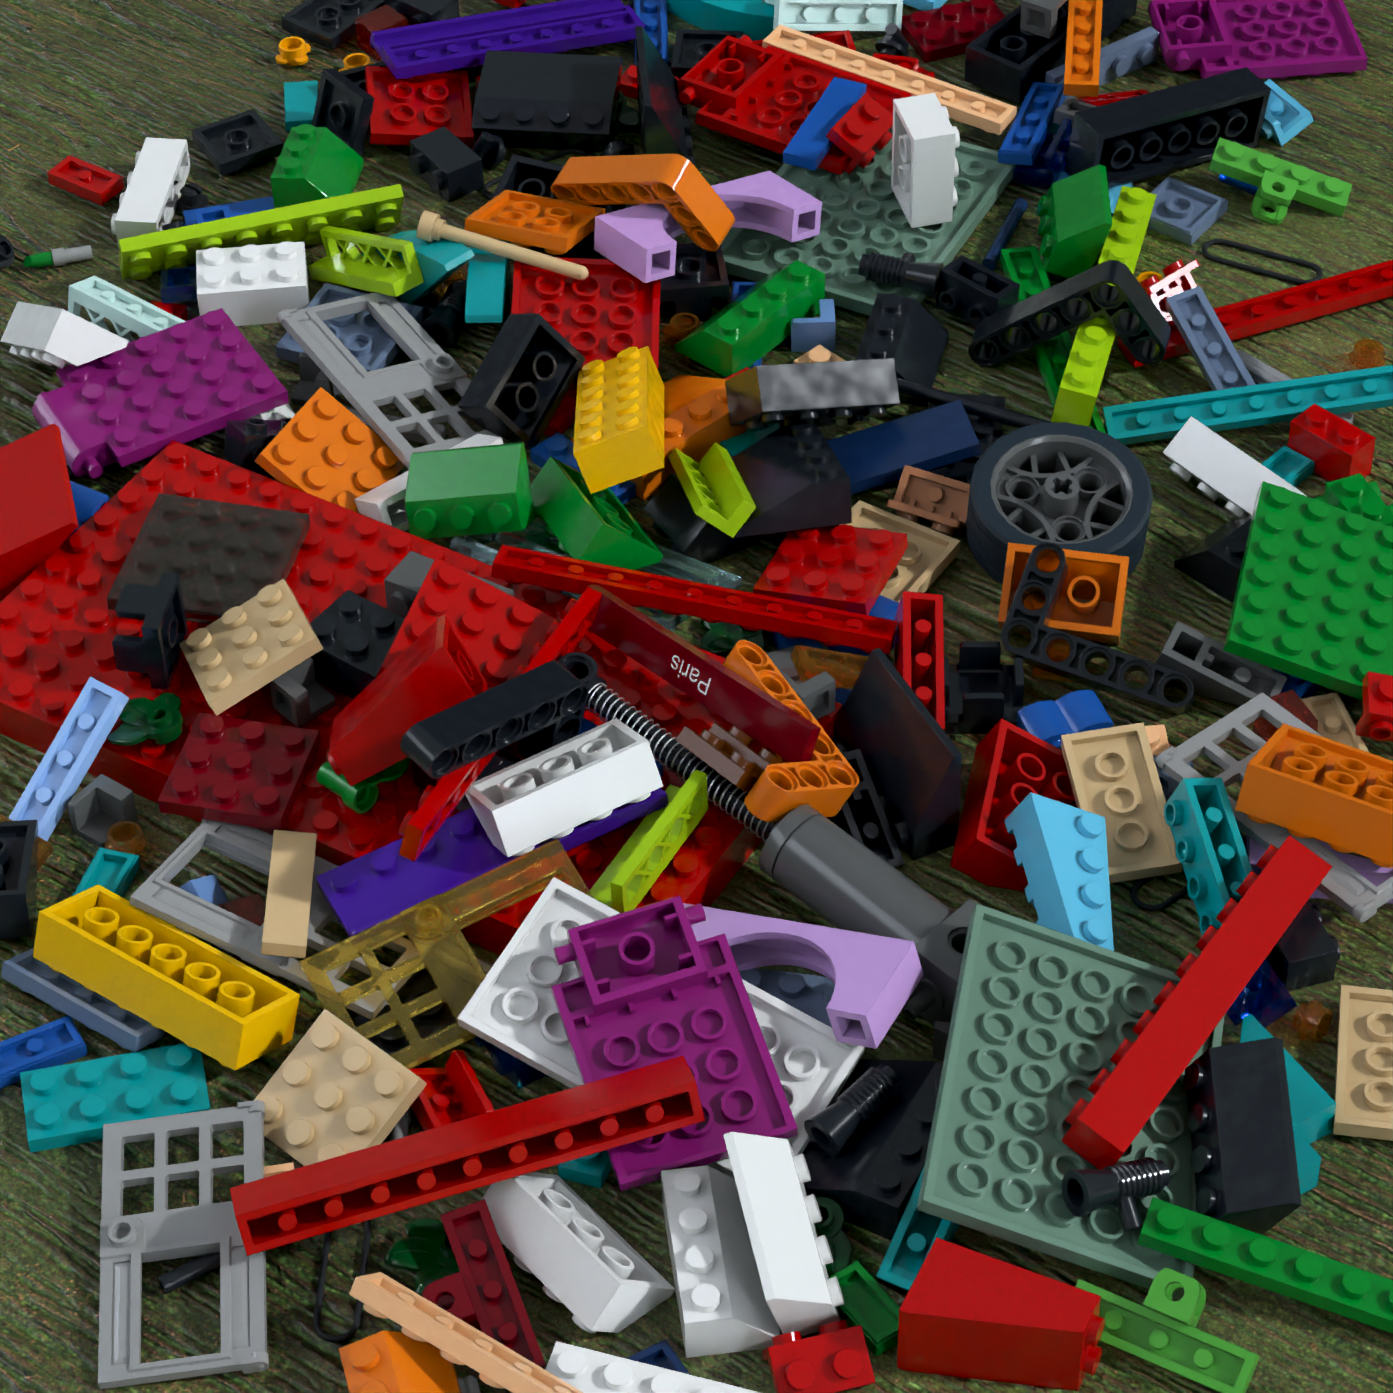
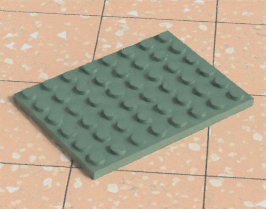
(864, 218)
(1022, 1048)

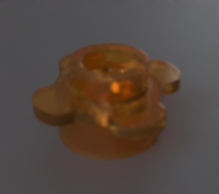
(681, 326)

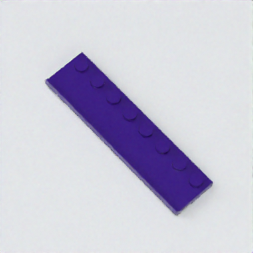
(534, 29)
(388, 883)

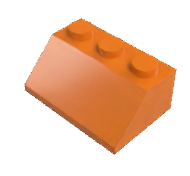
(1090, 596)
(397, 1365)

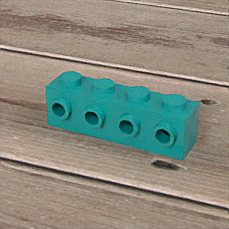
(1207, 845)

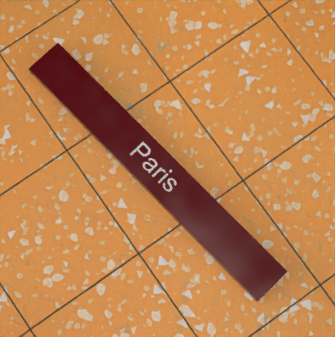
(704, 679)

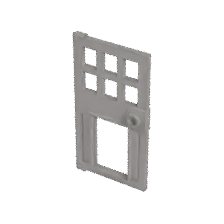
(423, 376)
(1342, 882)
(238, 935)
(178, 1234)

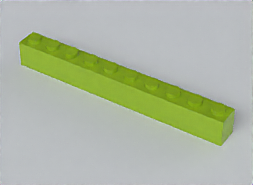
(1096, 337)

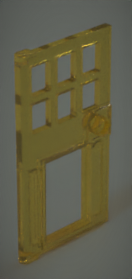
(441, 948)

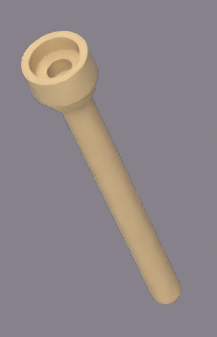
(434, 228)

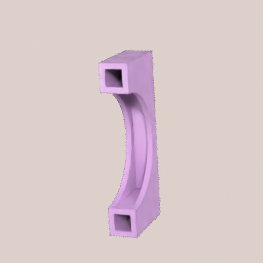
(643, 234)
(869, 971)

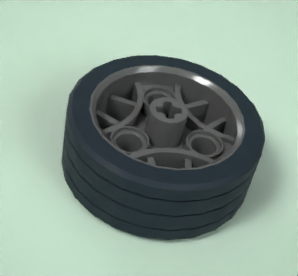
(1053, 488)

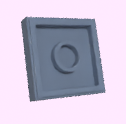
(1184, 210)

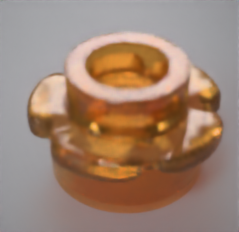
(1367, 354)
(126, 837)
(1312, 1021)

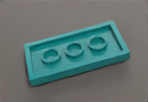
(75, 1099)

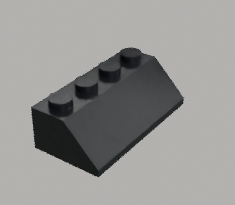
(1242, 1134)

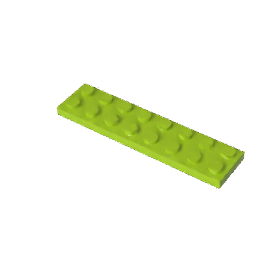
(294, 223)

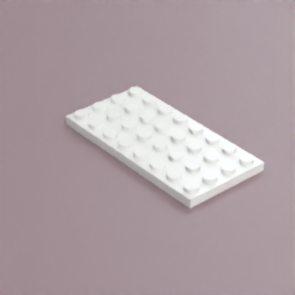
(520, 1015)

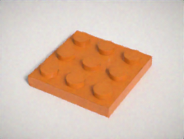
(534, 221)
(329, 453)

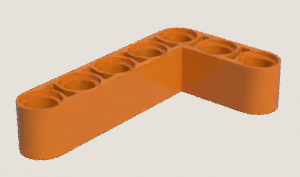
(649, 180)
(782, 787)

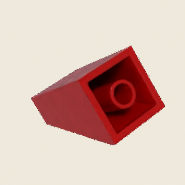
(416, 685)
(997, 1322)

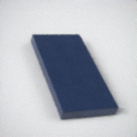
(917, 440)

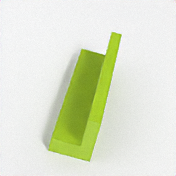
(367, 271)
(714, 488)
(652, 846)

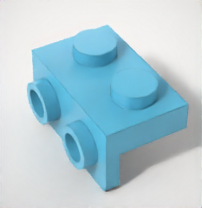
(1283, 116)

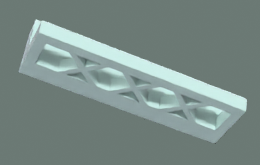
(837, 14)
(123, 309)

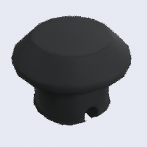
(192, 197)

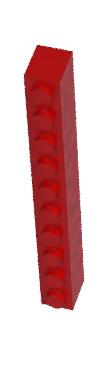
(1195, 1006)
(466, 1155)

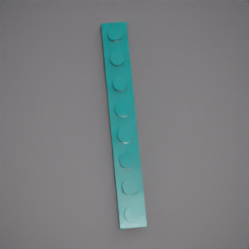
(1250, 404)

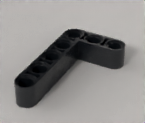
(1068, 312)
(1081, 650)
(535, 708)

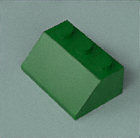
(314, 167)
(1074, 221)
(469, 491)

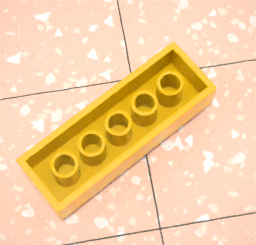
(619, 419)
(166, 976)

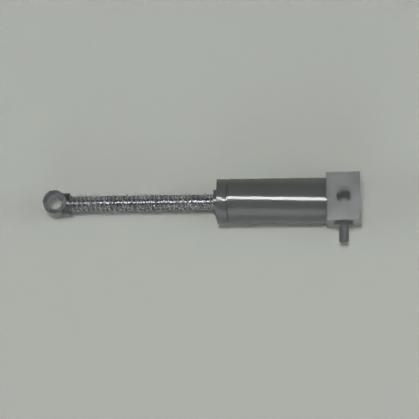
(819, 862)

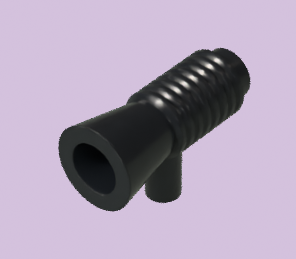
(901, 272)
(443, 318)
(855, 1106)
(1120, 1183)

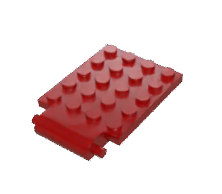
(766, 94)

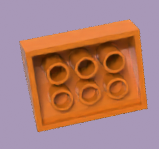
(693, 421)
(1322, 793)

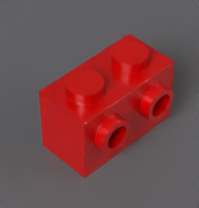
(1331, 443)

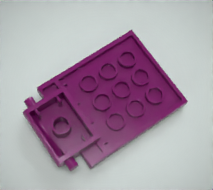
(1262, 35)
(158, 392)
(661, 996)

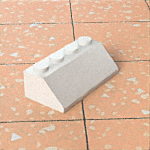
(57, 336)
(564, 787)
(784, 1232)
(574, 1252)
(713, 1264)

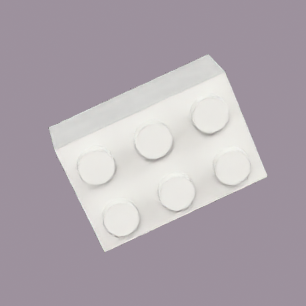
(924, 160)
(252, 281)

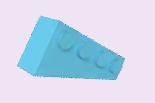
(1064, 867)

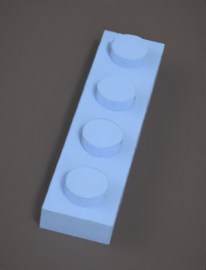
(70, 756)

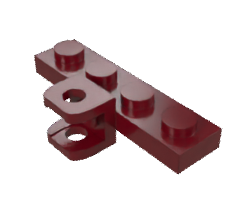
(485, 1287)

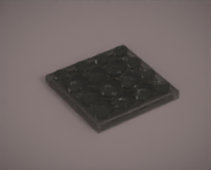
(217, 549)

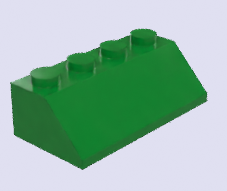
(756, 320)
(588, 524)

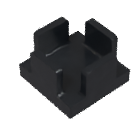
(696, 281)
(162, 630)
(981, 689)

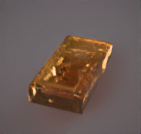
(841, 666)

